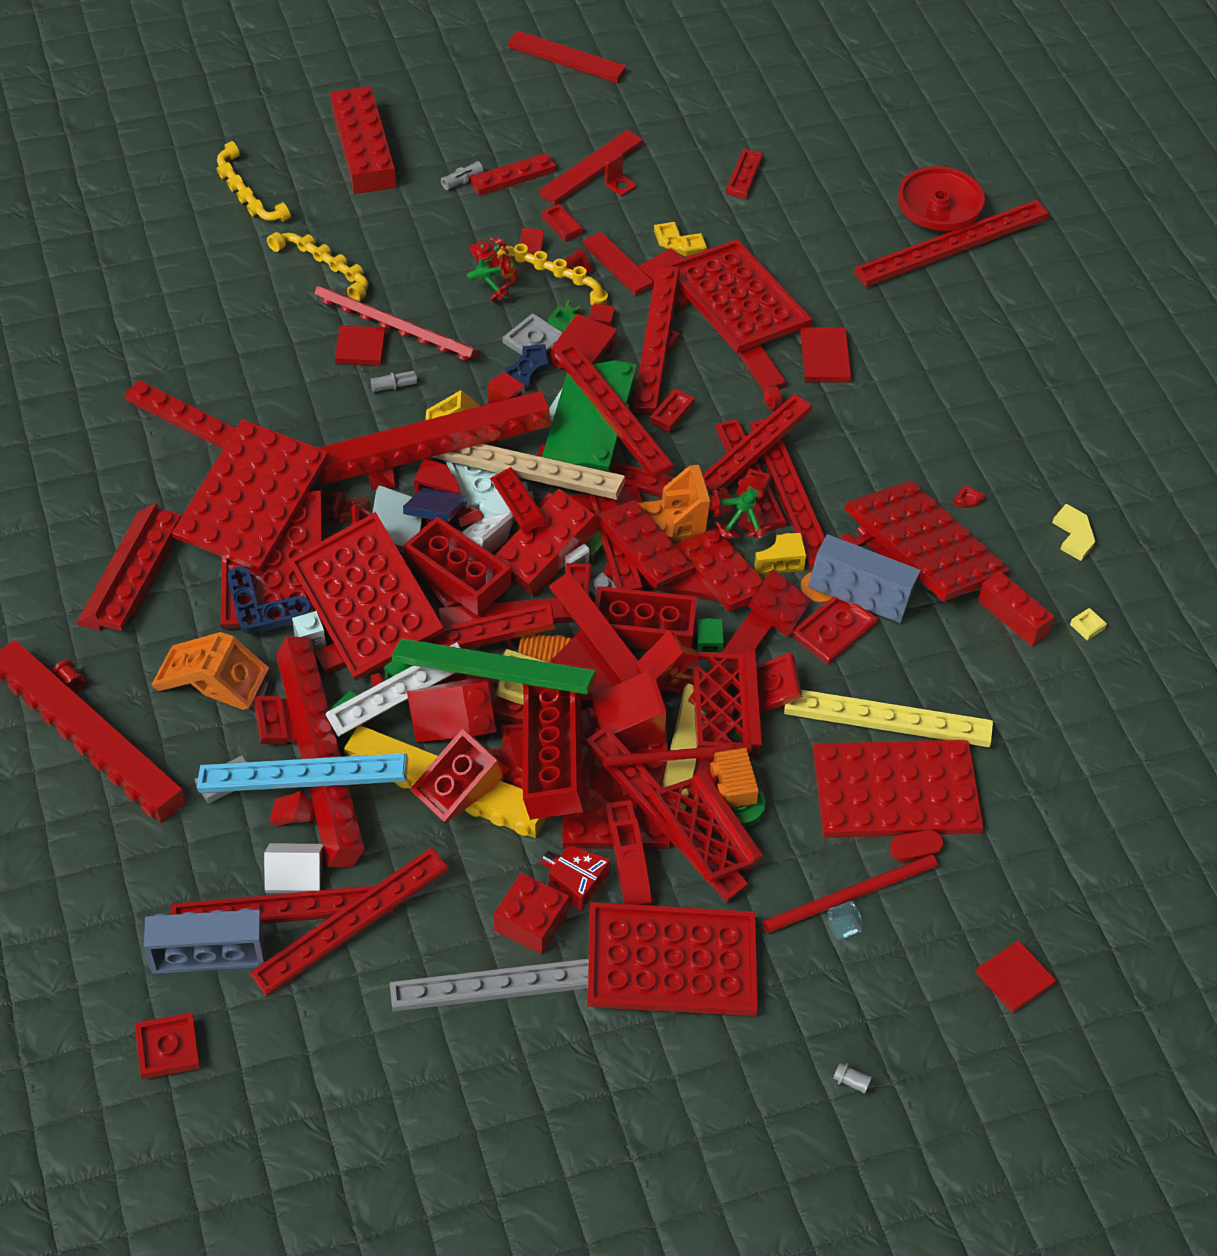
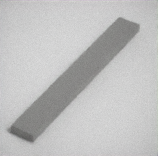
(489, 985)

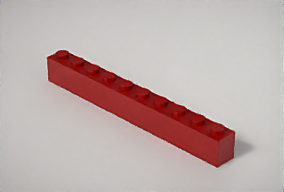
(435, 437)
(89, 733)
(317, 739)

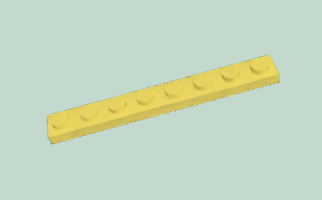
(891, 717)

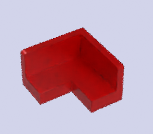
(669, 663)

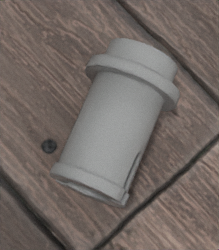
(852, 1078)

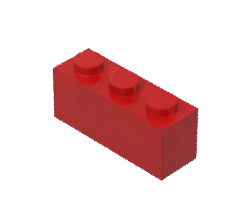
(1016, 608)

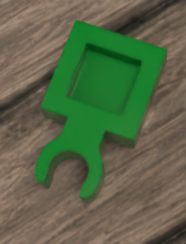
(563, 316)

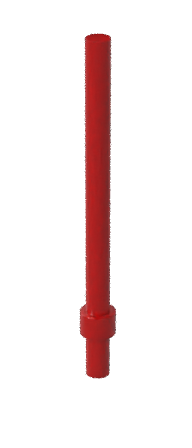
(671, 755)

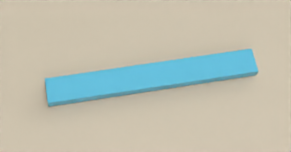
(303, 773)

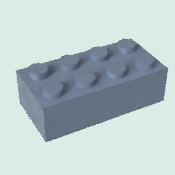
(863, 578)
(204, 941)

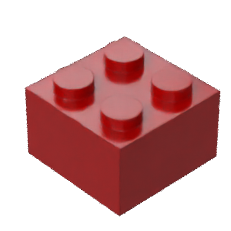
(531, 913)

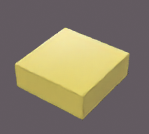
(1088, 624)

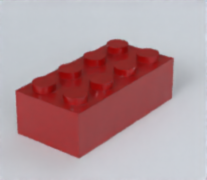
(542, 551)
(457, 565)
(646, 616)

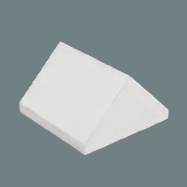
(490, 531)
(293, 867)

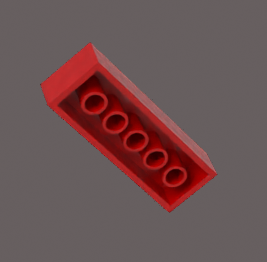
(362, 140)
(552, 752)

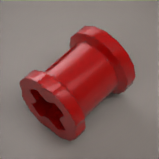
(68, 675)

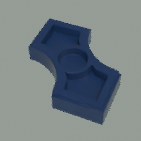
(531, 361)

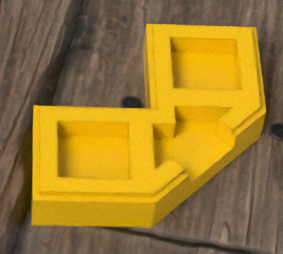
(669, 237)

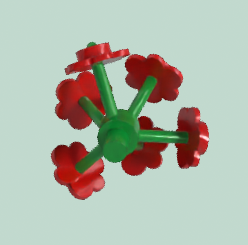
(491, 265)
(752, 520)

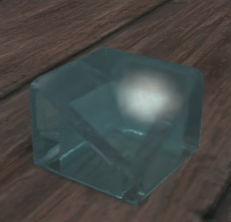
(844, 920)

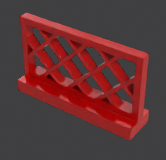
(748, 698)
(719, 820)

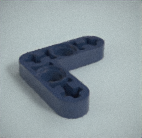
(260, 613)

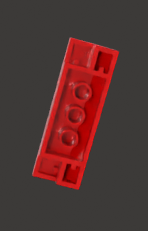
(131, 570)

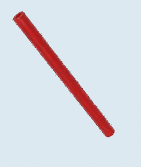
(849, 893)

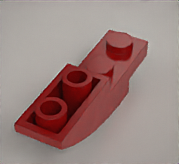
(628, 853)

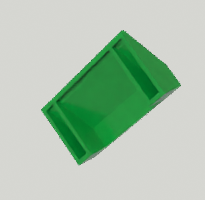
(578, 430)

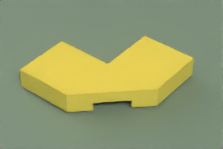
(1081, 536)

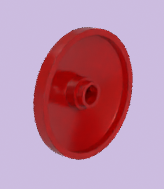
(941, 198)

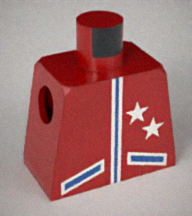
(576, 874)

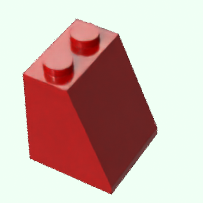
(631, 711)

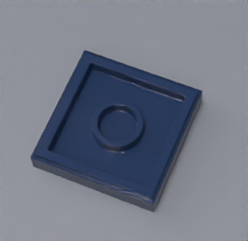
(434, 503)

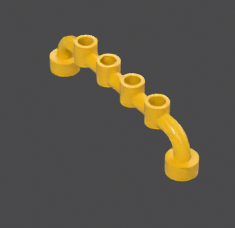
(244, 193)
(323, 253)
(559, 269)

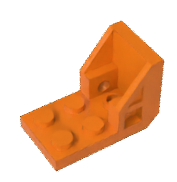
(683, 506)
(216, 667)

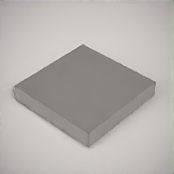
(532, 332)

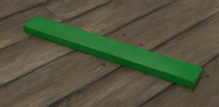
(494, 666)

